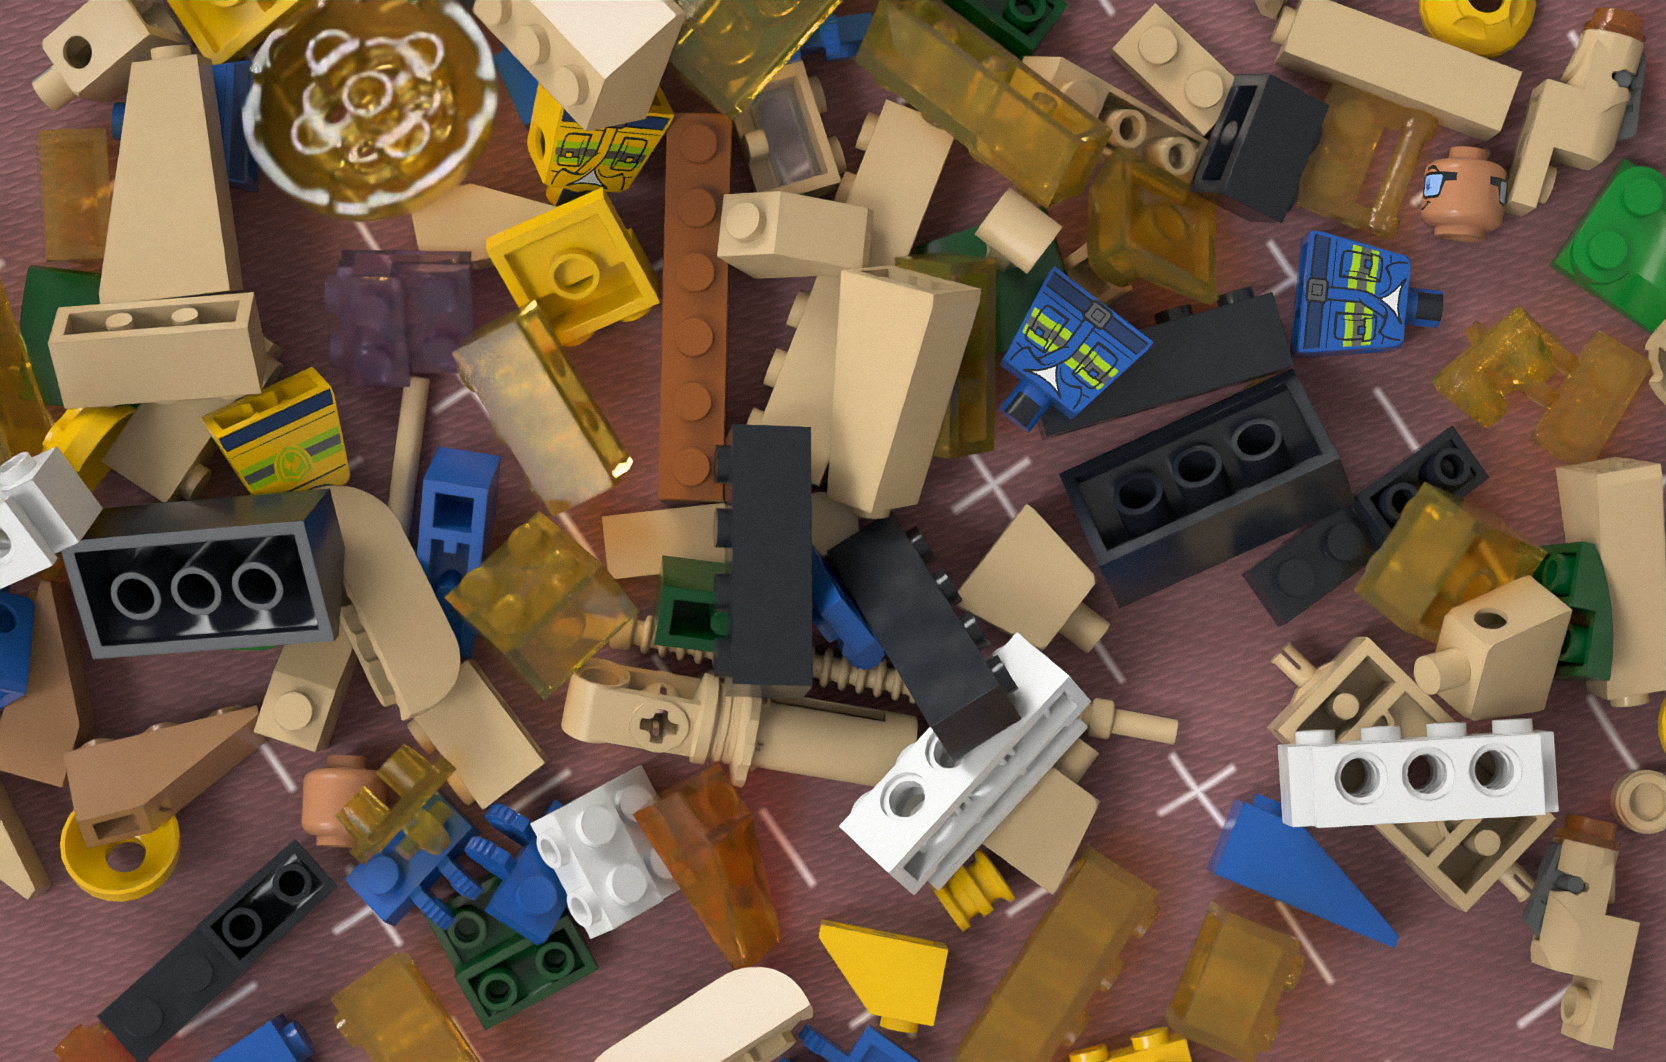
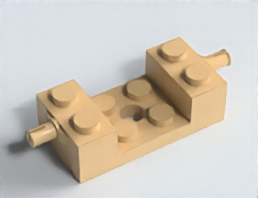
(1370, 690)

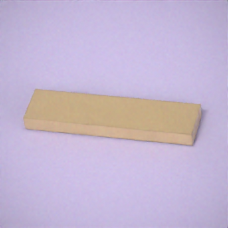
(640, 539)

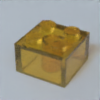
(1441, 558)
(542, 604)
(1234, 983)

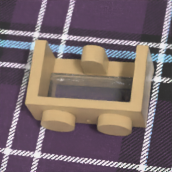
(786, 138)

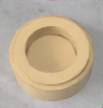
(1640, 801)

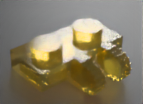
(1589, 399)

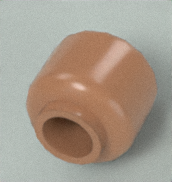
(329, 790)

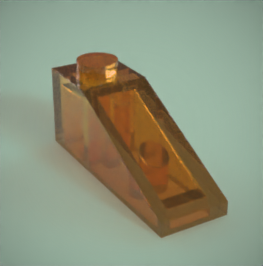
(716, 861)

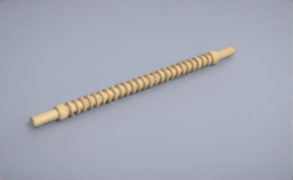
(1099, 716)

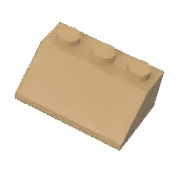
(590, 54)

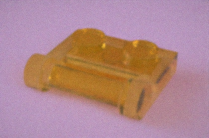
(1344, 154)

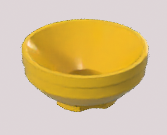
(1475, 31)
(86, 437)
(94, 875)

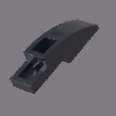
(1343, 542)
(218, 952)

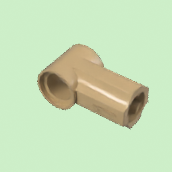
(1016, 232)

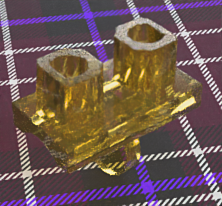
(1496, 363)
(376, 825)

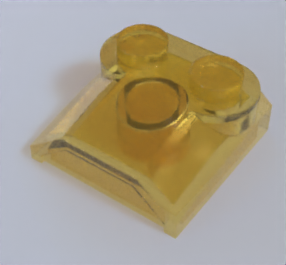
(1151, 228)

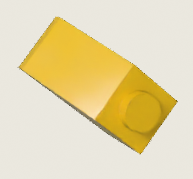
(889, 972)

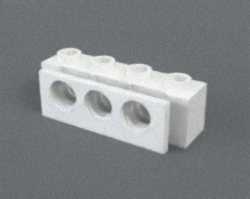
(40, 512)
(1520, 786)
(968, 798)

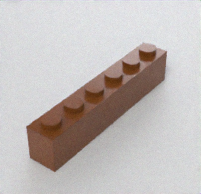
(694, 308)

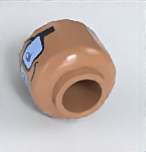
(1463, 195)

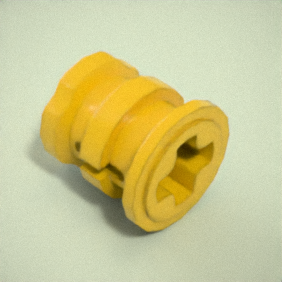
(973, 890)

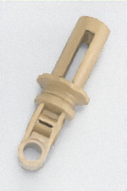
(698, 721)

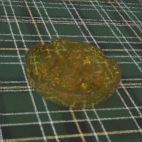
(342, 56)

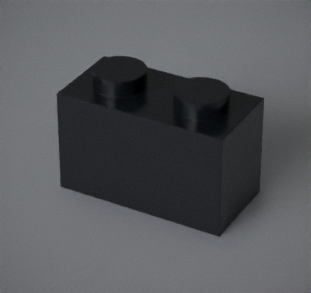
(1260, 148)

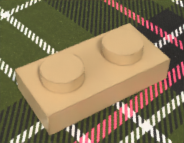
(1175, 69)

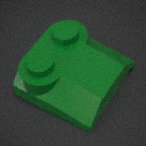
(1621, 246)

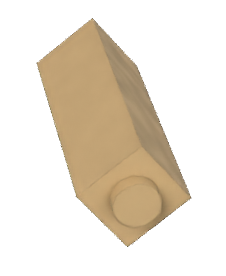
(1396, 65)

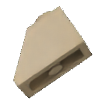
(793, 235)

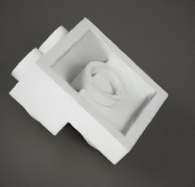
(605, 854)

